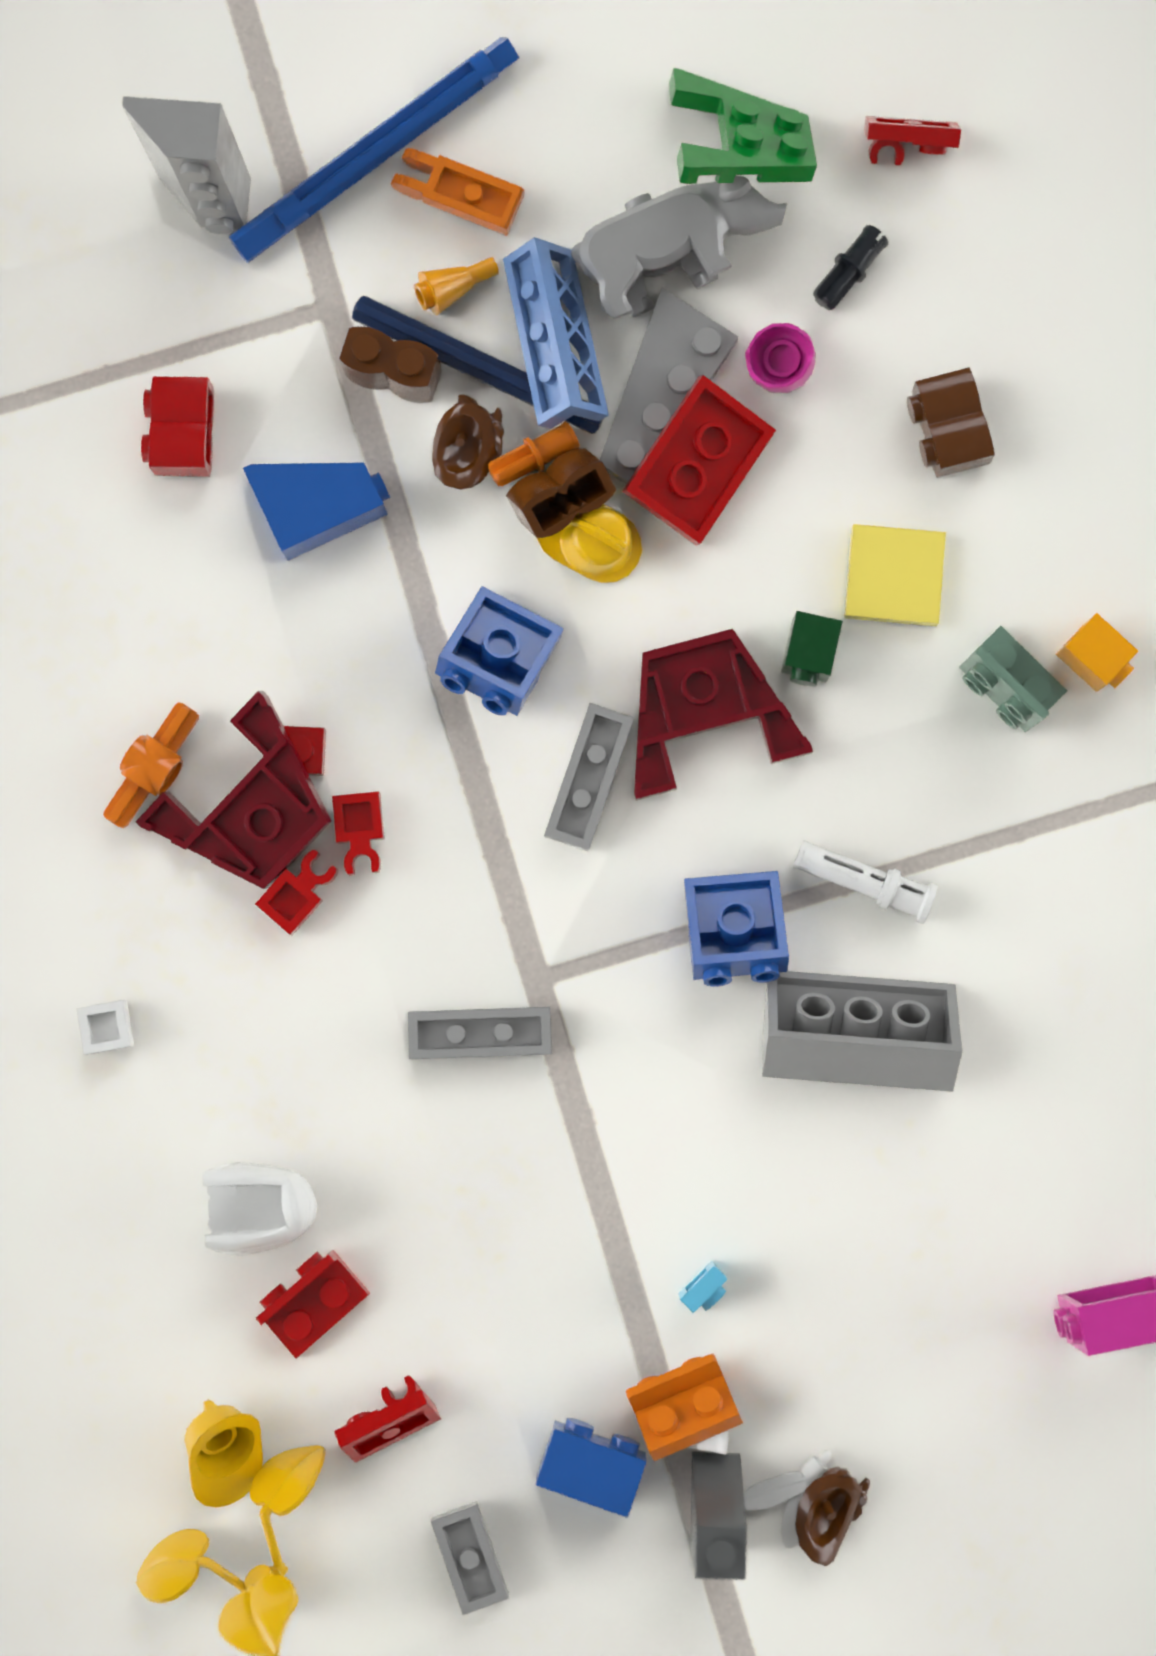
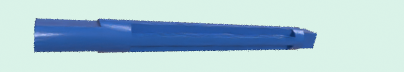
(373, 149)

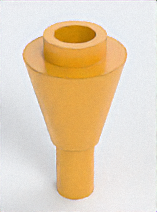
(445, 286)

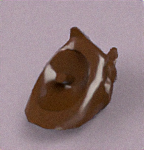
(466, 443)
(827, 1511)

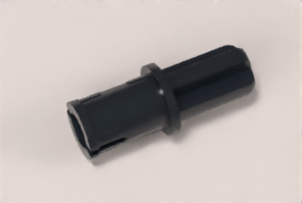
(850, 267)

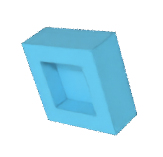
(704, 1288)

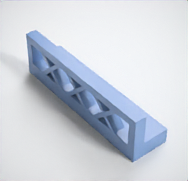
(547, 330)

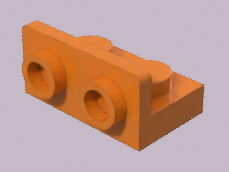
(683, 1406)

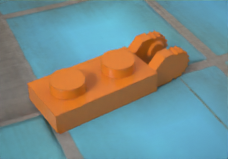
(461, 190)

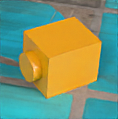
(1098, 654)

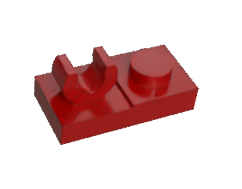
(930, 135)
(378, 1429)

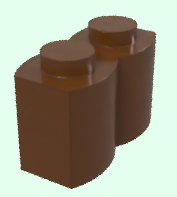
(380, 363)
(951, 423)
(569, 487)

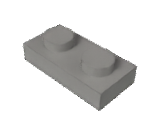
(469, 1558)

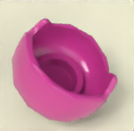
(780, 358)

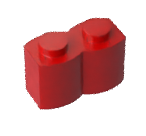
(179, 426)

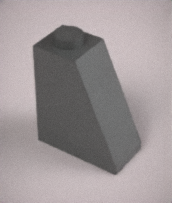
(718, 1517)

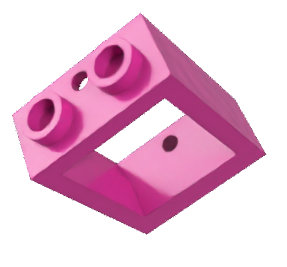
(1109, 1316)

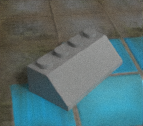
(194, 158)
(861, 1031)

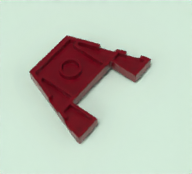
(702, 689)
(265, 816)

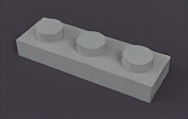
(589, 777)
(479, 1033)

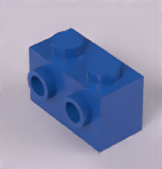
(592, 1466)

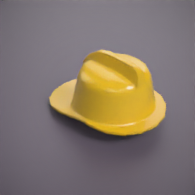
(597, 545)
(223, 1454)

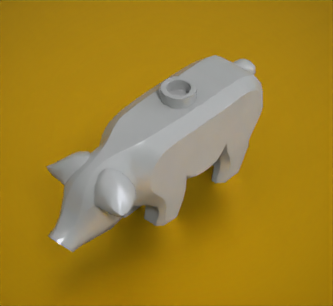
(670, 232)

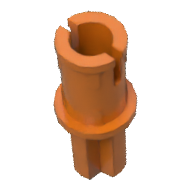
(533, 454)

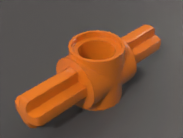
(151, 765)

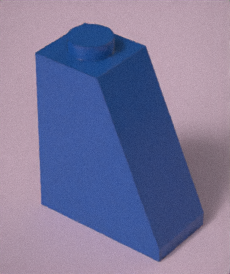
(316, 501)

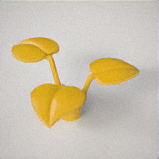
(260, 1613)

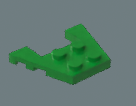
(754, 135)

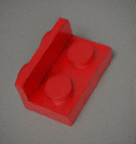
(313, 1303)

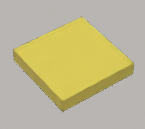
(895, 575)

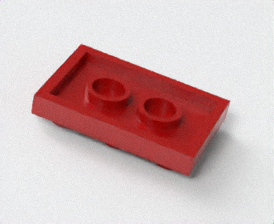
(699, 460)

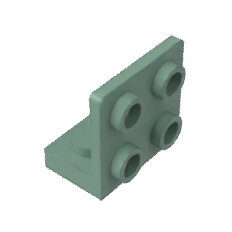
(1012, 680)

